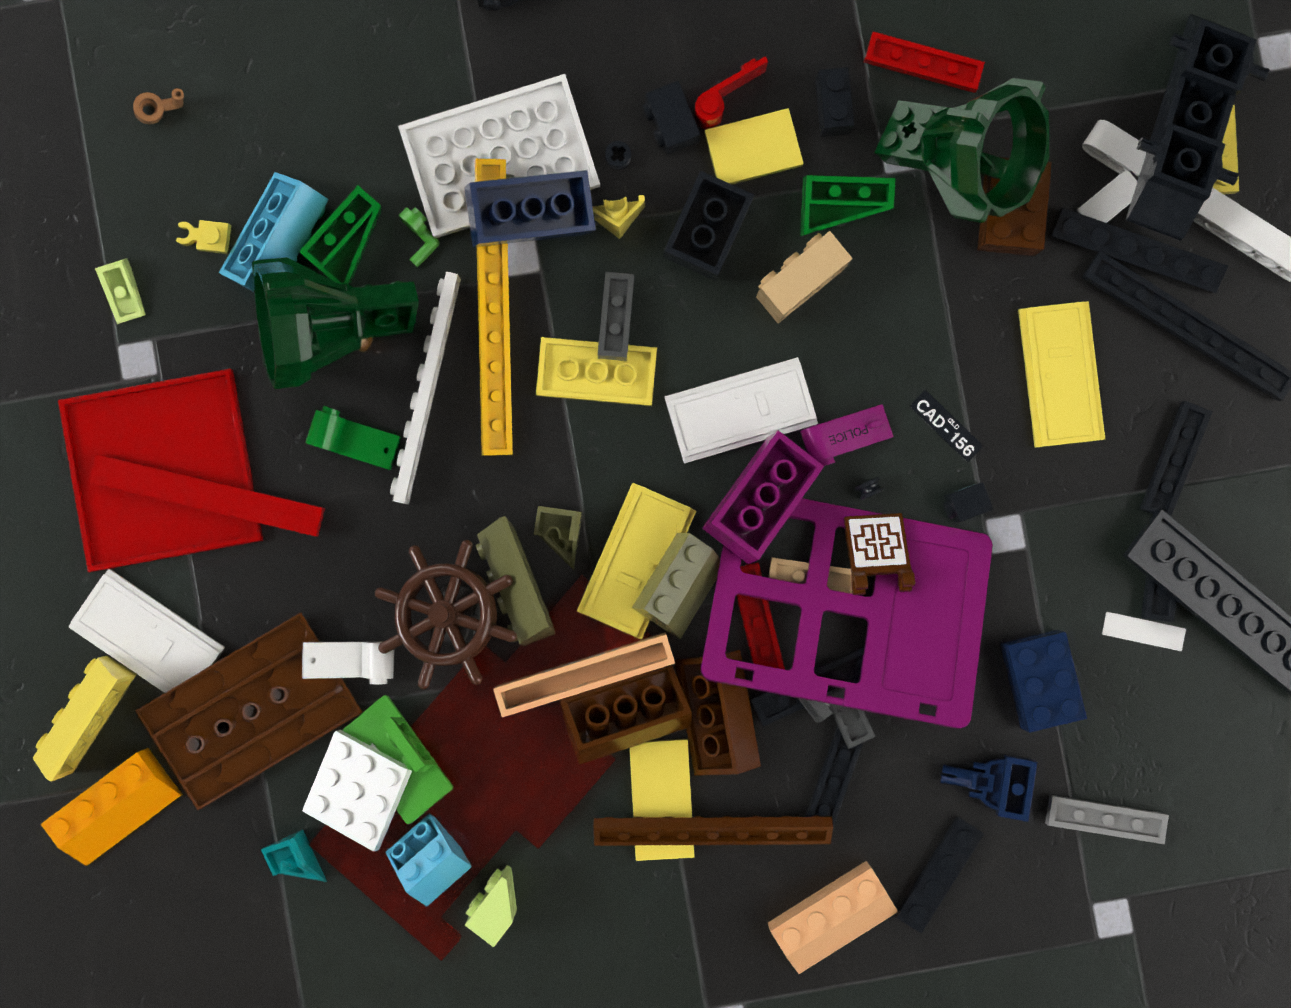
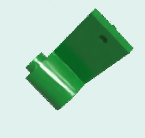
(352, 439)

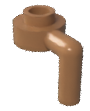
(159, 105)

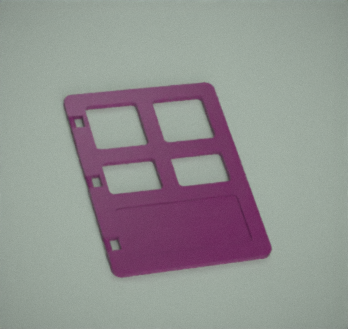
(916, 644)

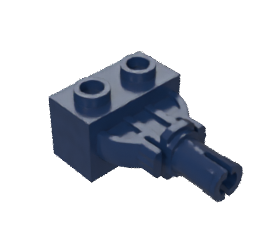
(1004, 784)

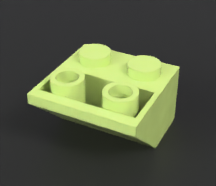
(495, 910)

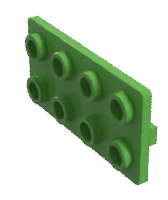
(392, 735)

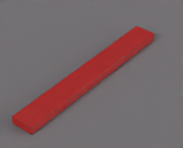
(206, 495)

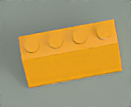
(112, 808)

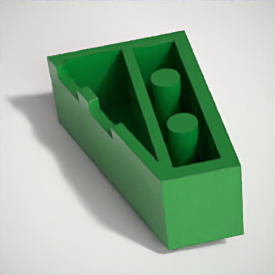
(841, 199)
(343, 237)

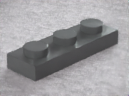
(616, 316)

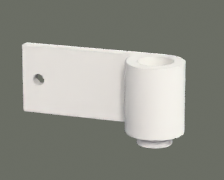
(347, 661)

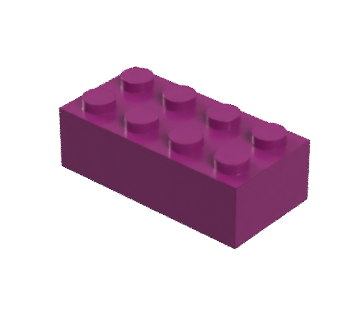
(763, 497)

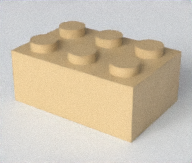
(802, 275)

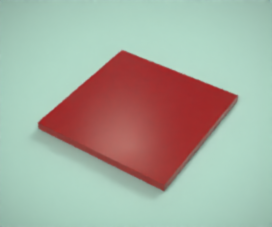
(170, 425)

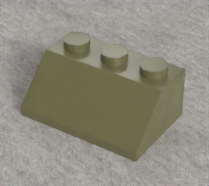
(679, 584)

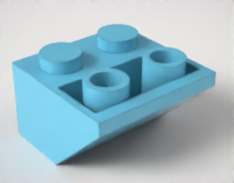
(427, 860)

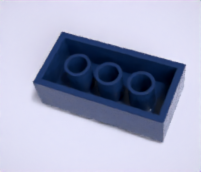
(529, 208)

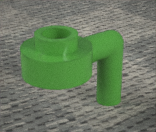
(415, 222)

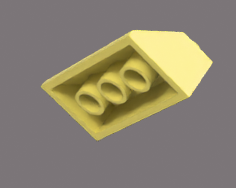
(82, 718)

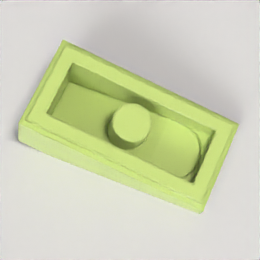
(121, 290)

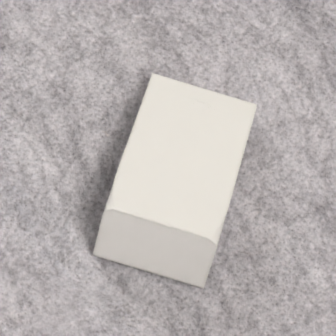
(1111, 198)

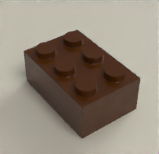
(1021, 229)

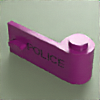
(846, 434)

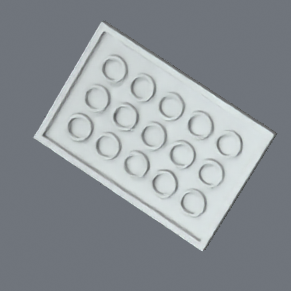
(527, 126)

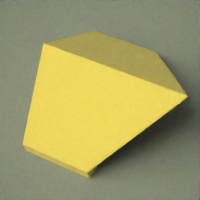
(618, 214)

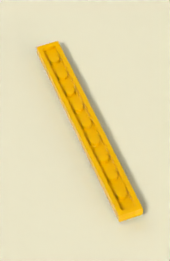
(494, 333)

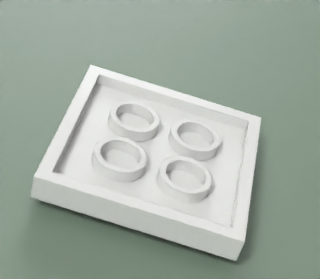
(357, 790)

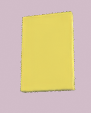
(754, 147)

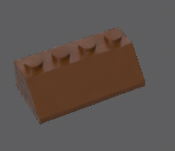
(625, 713)
(721, 720)

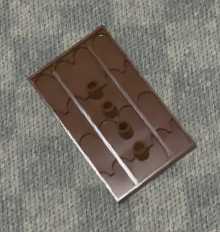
(262, 703)

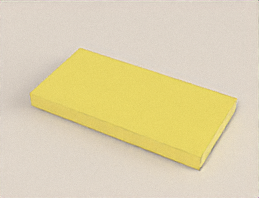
(574, 372)
(661, 790)

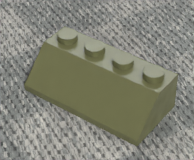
(523, 598)

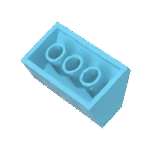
(275, 228)

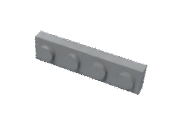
(1107, 819)

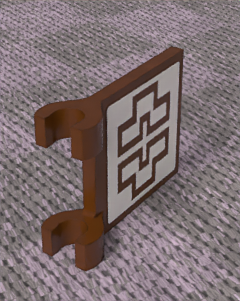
(878, 548)

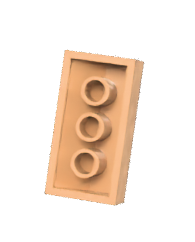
(832, 917)

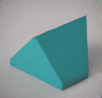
(293, 858)

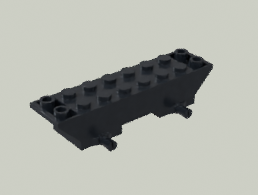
(1189, 131)

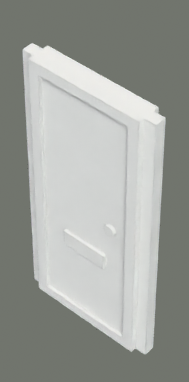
(740, 410)
(143, 633)

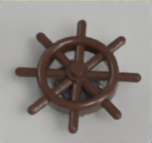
(456, 618)

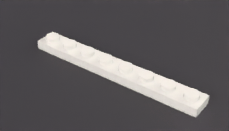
(428, 375)

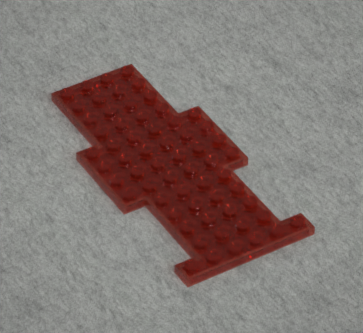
(502, 772)

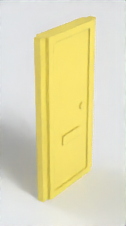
(1061, 374)
(630, 557)

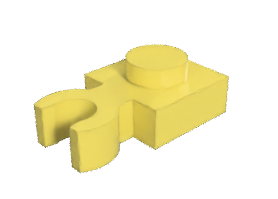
(209, 236)

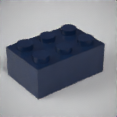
(1043, 681)

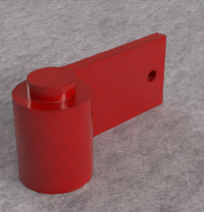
(710, 105)

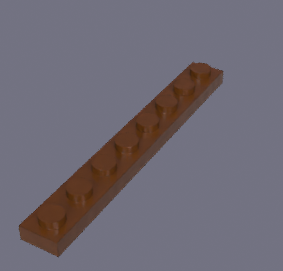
(713, 831)

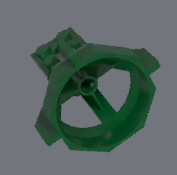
(952, 142)
(336, 317)

